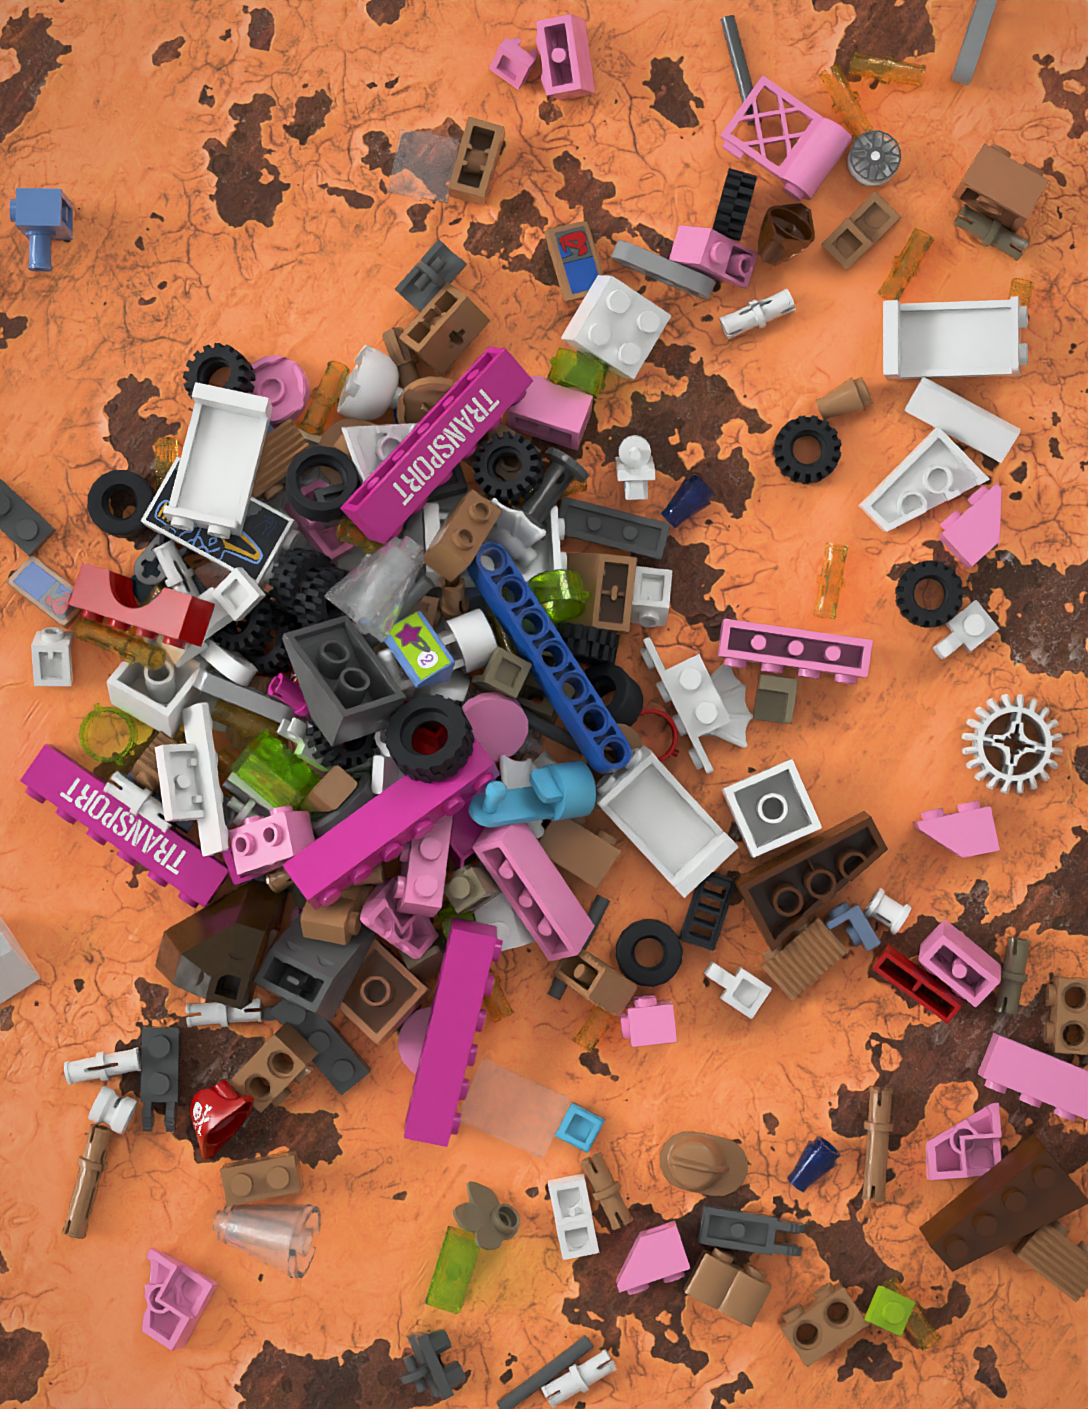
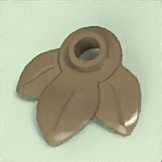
(486, 1217)

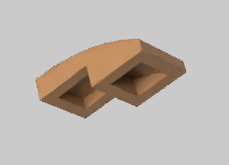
(861, 230)

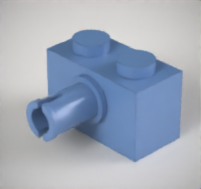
(42, 217)

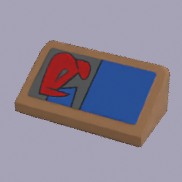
(573, 259)
(45, 590)

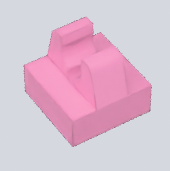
(513, 62)

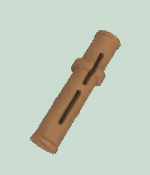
(877, 1143)
(88, 1178)

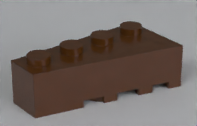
(801, 880)
(1003, 1205)

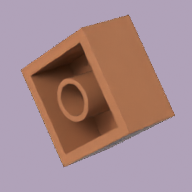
(1001, 187)
(383, 994)

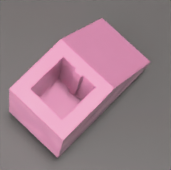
(713, 255)
(976, 529)
(963, 832)
(653, 1256)

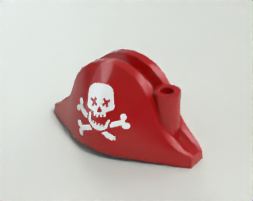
(217, 1116)

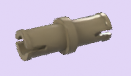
(991, 232)
(1013, 975)

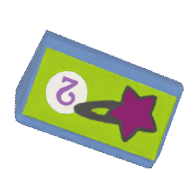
(420, 651)

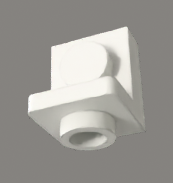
(651, 596)
(52, 657)

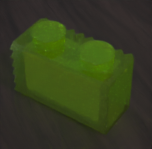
(275, 771)
(453, 1271)

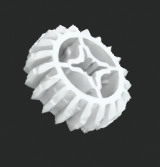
(1015, 726)

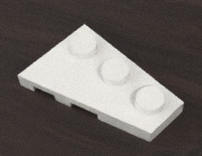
(373, 444)
(924, 479)

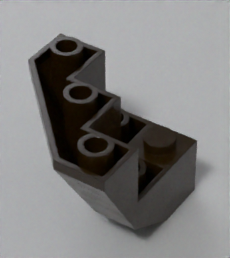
(223, 945)

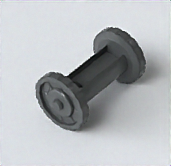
(556, 480)

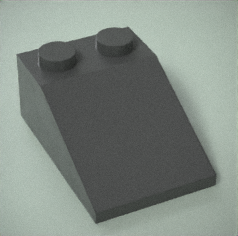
(342, 680)

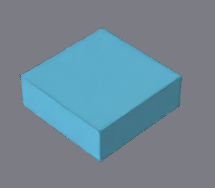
(579, 1127)

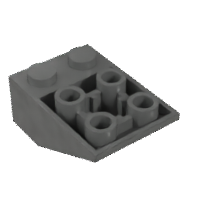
(311, 970)

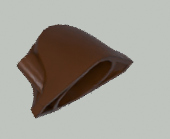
(785, 233)

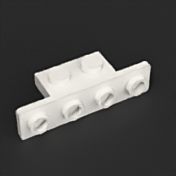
(694, 698)
(192, 782)

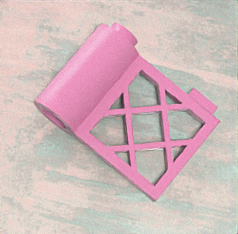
(810, 157)

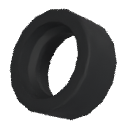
(312, 458)

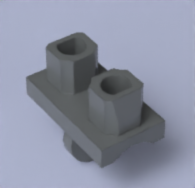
(430, 275)
(439, 1379)

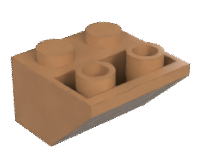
(611, 589)

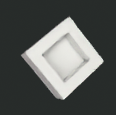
(238, 594)

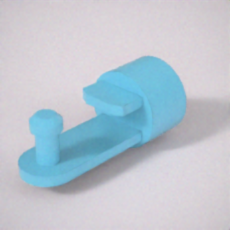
(556, 794)

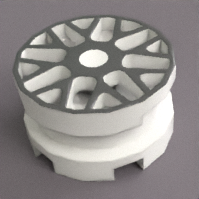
(873, 158)

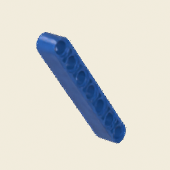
(566, 667)

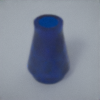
(688, 500)
(815, 1161)

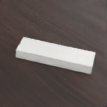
(962, 419)

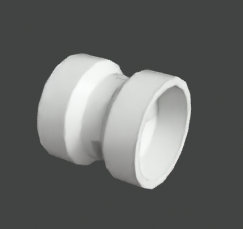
(112, 1110)

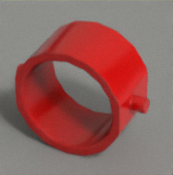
(672, 750)

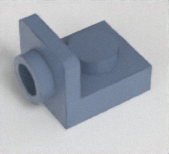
(859, 929)

